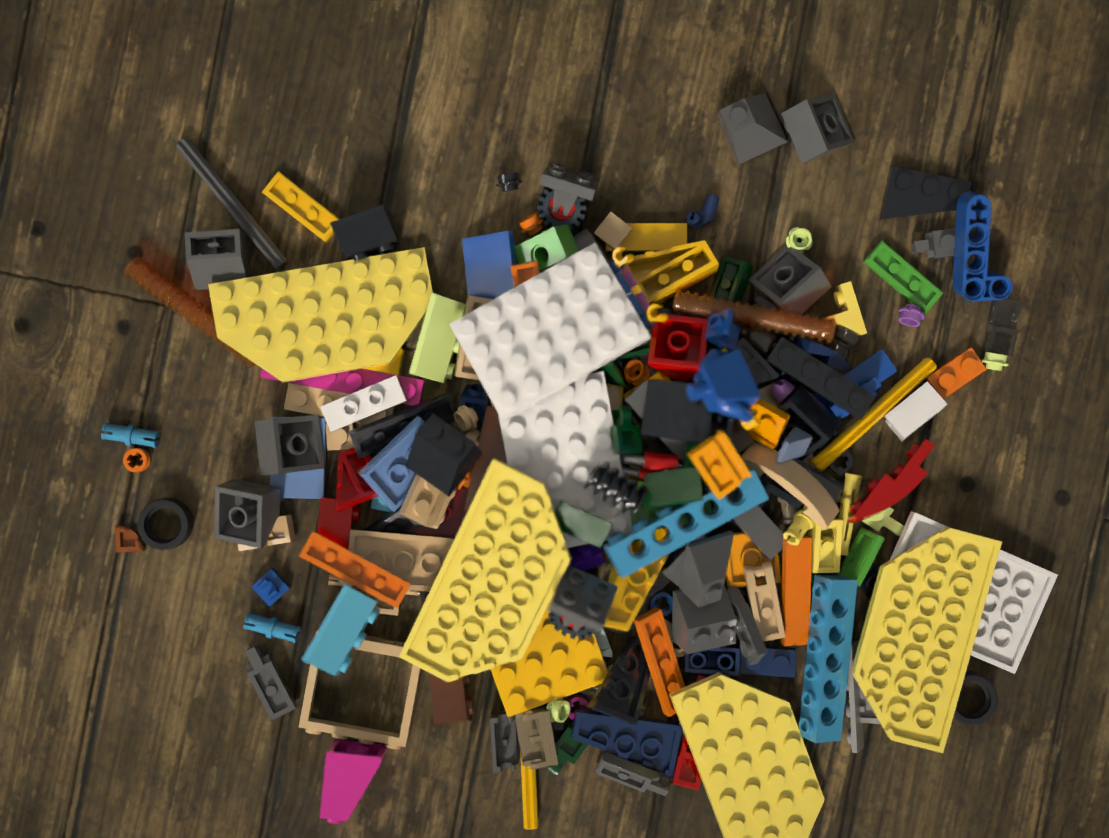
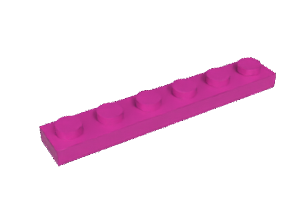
(358, 379)

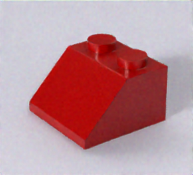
(678, 346)

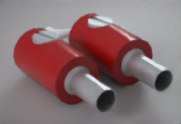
(649, 463)

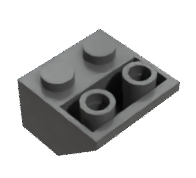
(216, 256)

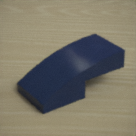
(822, 353)

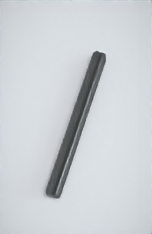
(231, 203)

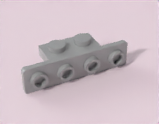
(857, 708)

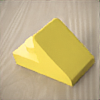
(851, 315)
(826, 547)

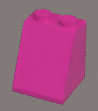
(346, 776)

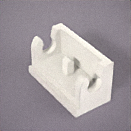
(914, 411)

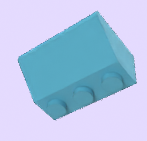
(342, 631)

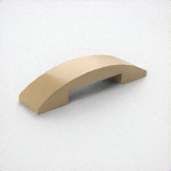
(795, 480)

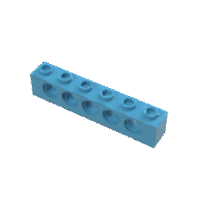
(625, 562)
(827, 658)

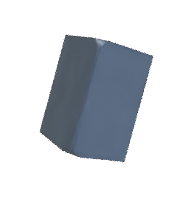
(794, 445)

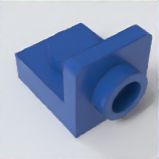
(722, 330)

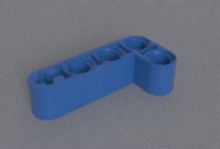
(979, 246)

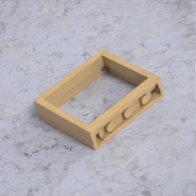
(364, 734)

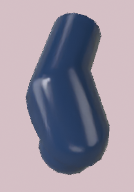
(704, 216)

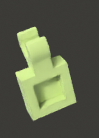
(883, 519)

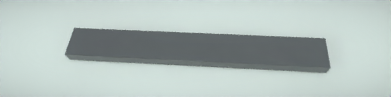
(752, 522)

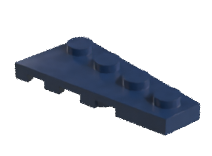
(649, 742)

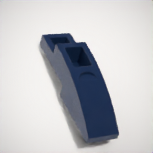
(731, 661)

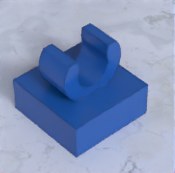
(271, 587)

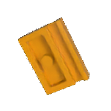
(771, 424)
(719, 464)

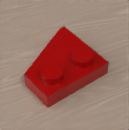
(350, 485)

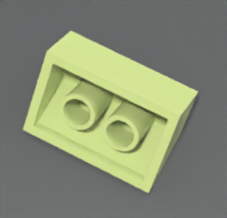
(437, 340)

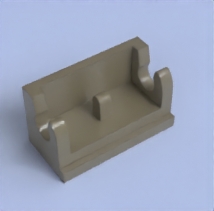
(536, 738)

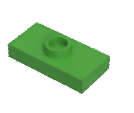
(861, 555)

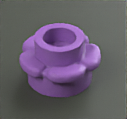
(911, 315)

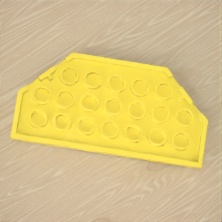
(324, 314)
(492, 579)
(923, 634)
(749, 758)

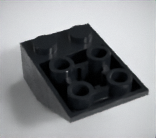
(674, 416)

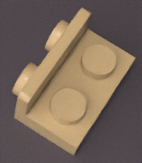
(425, 503)

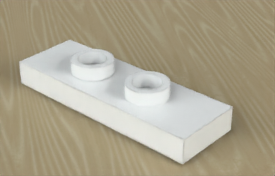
(363, 403)

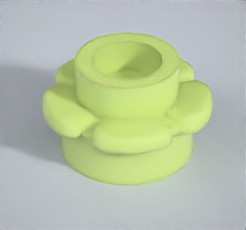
(804, 234)
(995, 361)
(558, 710)

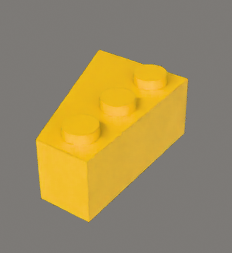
(667, 270)

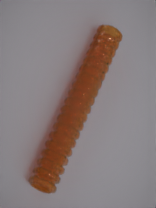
(178, 300)
(756, 316)

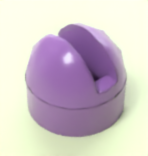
(781, 389)

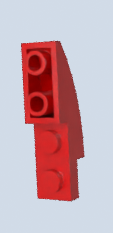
(888, 491)

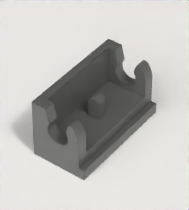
(504, 742)

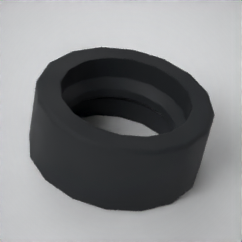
(144, 526)
(987, 708)

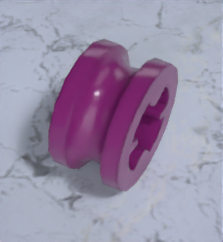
(582, 700)

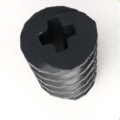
(616, 487)

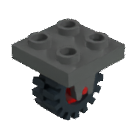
(565, 195)
(581, 603)

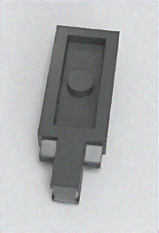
(938, 243)
(268, 683)
(632, 774)

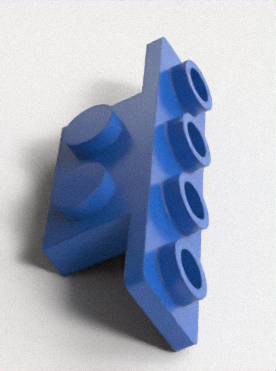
(866, 375)

